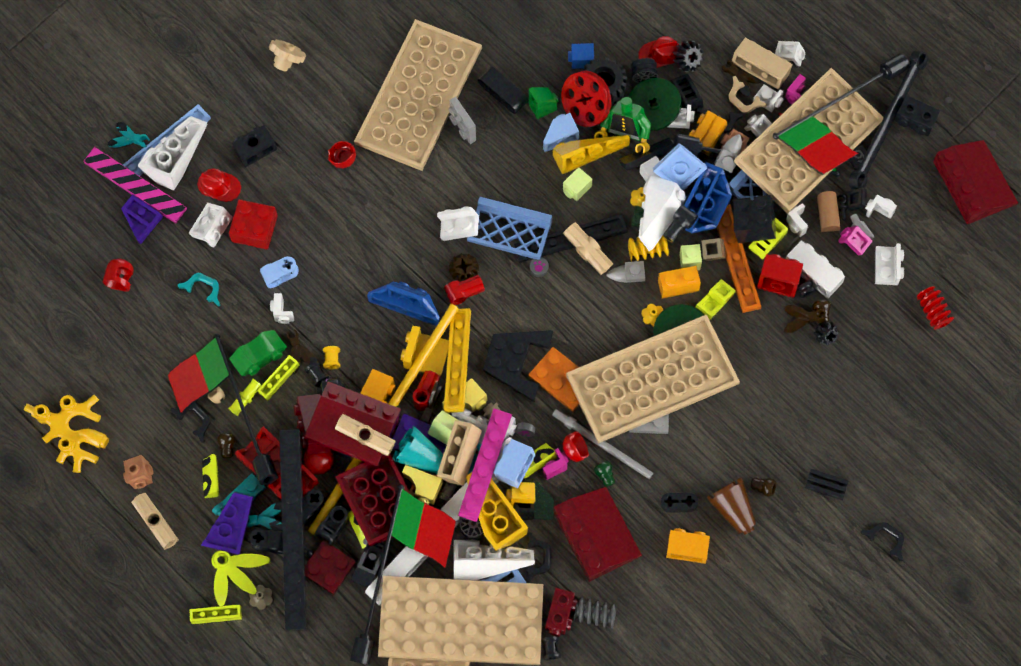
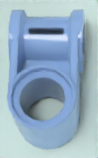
(277, 272)

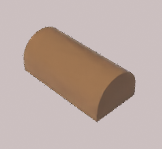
(828, 211)

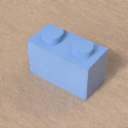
(514, 463)

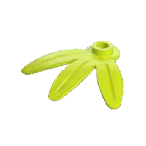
(230, 569)

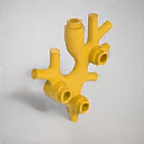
(60, 428)

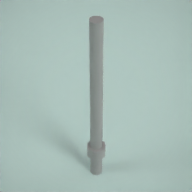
(571, 423)

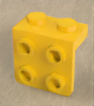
(415, 344)

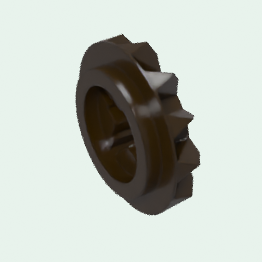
(458, 274)

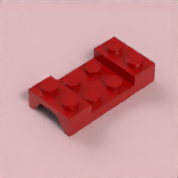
(271, 446)

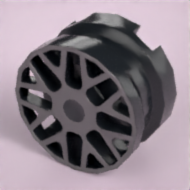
(644, 69)
(471, 529)

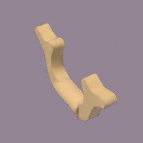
(736, 102)

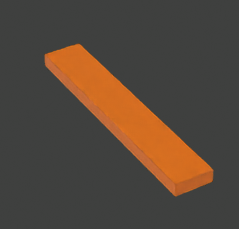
(738, 264)

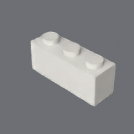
(817, 269)

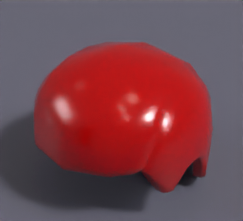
(342, 154)
(575, 447)
(318, 463)

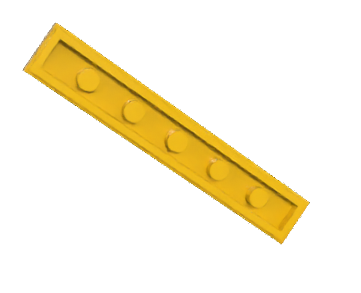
(457, 361)

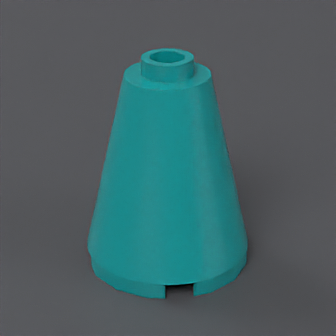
(418, 452)

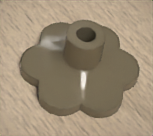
(264, 600)

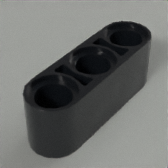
(502, 90)

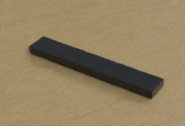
(597, 230)

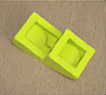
(715, 299)

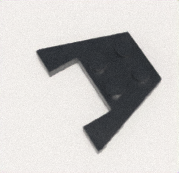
(508, 355)

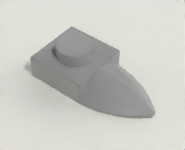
(728, 153)
(628, 273)

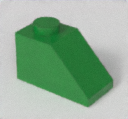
(542, 101)

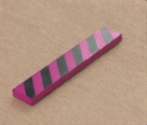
(135, 185)

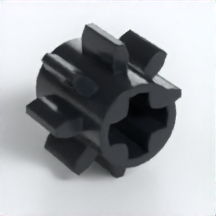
(826, 332)

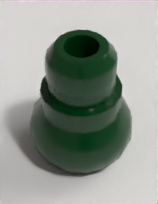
(605, 473)

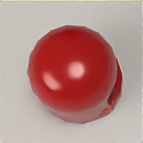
(112, 274)

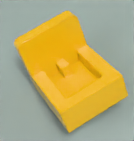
(524, 493)

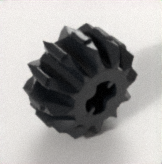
(690, 49)

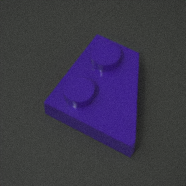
(140, 217)

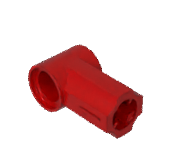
(459, 291)
(425, 389)

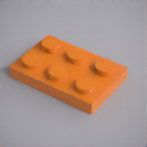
(551, 376)

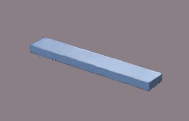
(132, 164)

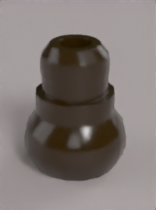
(822, 304)
(226, 444)
(764, 486)

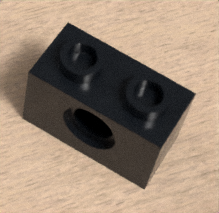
(249, 154)

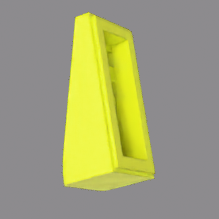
(781, 228)

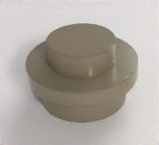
(489, 409)

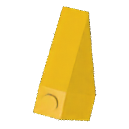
(581, 152)
(499, 519)

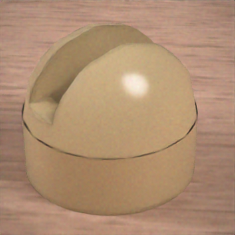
(216, 395)

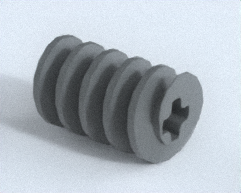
(595, 612)

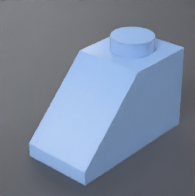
(561, 130)

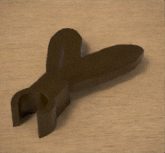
(803, 317)

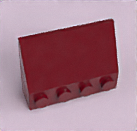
(974, 180)
(364, 409)
(372, 496)
(596, 533)

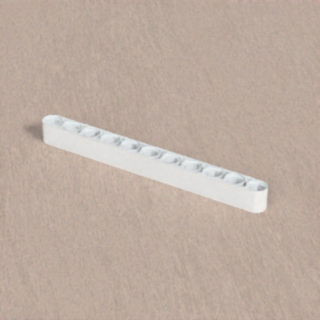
(409, 559)

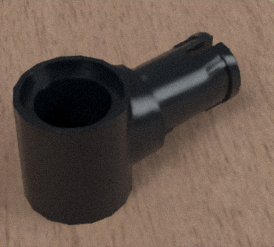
(683, 219)

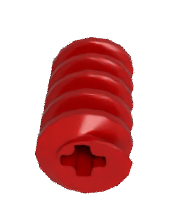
(934, 308)

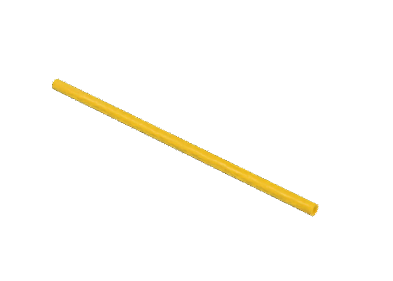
(394, 401)

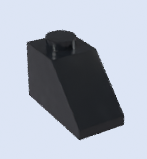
(368, 564)

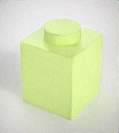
(577, 184)
(690, 256)
(442, 427)

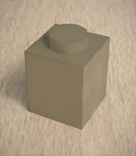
(713, 249)

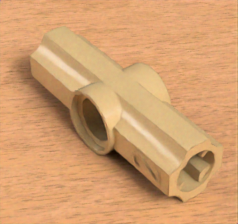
(588, 248)
(376, 440)
(160, 530)

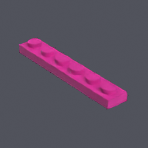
(485, 465)

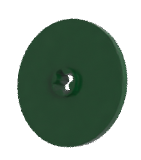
(665, 95)
(674, 317)

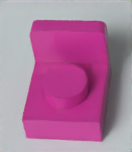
(795, 90)
(855, 239)
(554, 467)

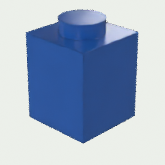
(581, 55)

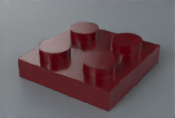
(328, 567)

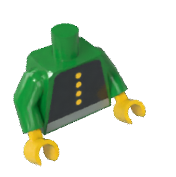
(627, 120)

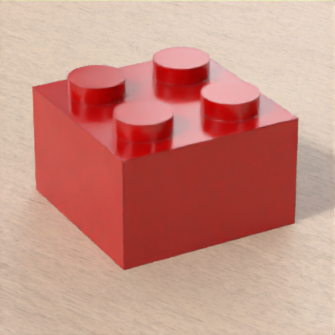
(253, 224)
(780, 275)

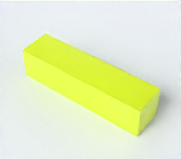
(278, 377)
(215, 614)

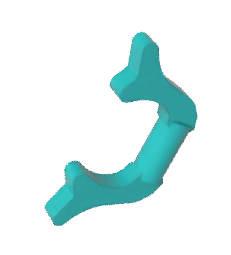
(208, 280)

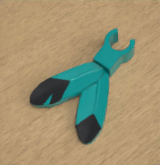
(128, 137)
(265, 518)

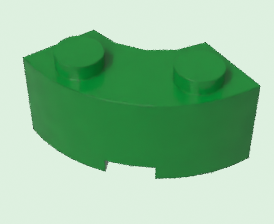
(258, 353)

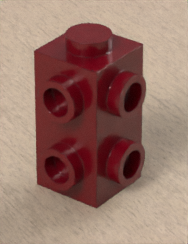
(561, 607)

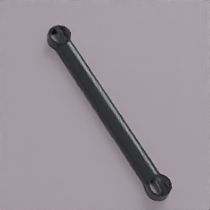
(858, 178)

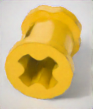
(331, 357)

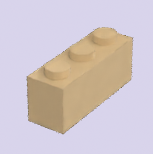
(761, 63)
(459, 452)

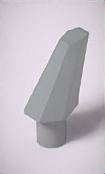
(861, 224)

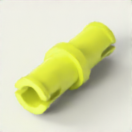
(246, 397)

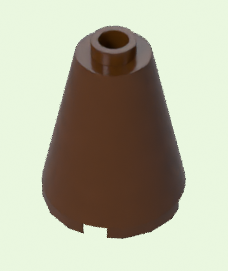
(734, 506)

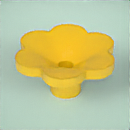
(637, 197)
(649, 316)

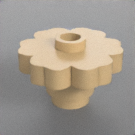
(286, 54)

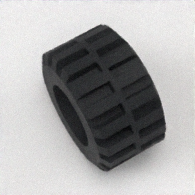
(611, 71)

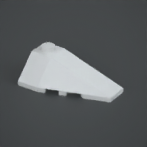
(171, 157)
(659, 207)
(479, 561)

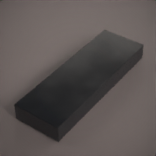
(657, 149)

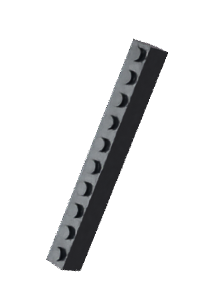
(293, 530)

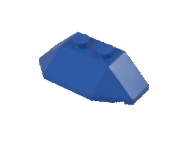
(709, 198)
(405, 300)

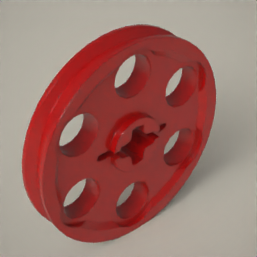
(586, 91)

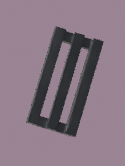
(827, 484)

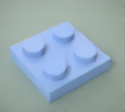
(680, 167)

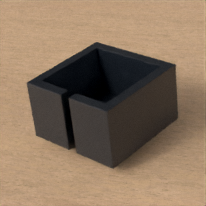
(754, 219)

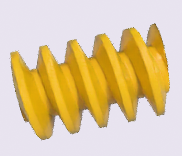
(638, 248)

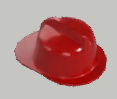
(660, 50)
(219, 185)

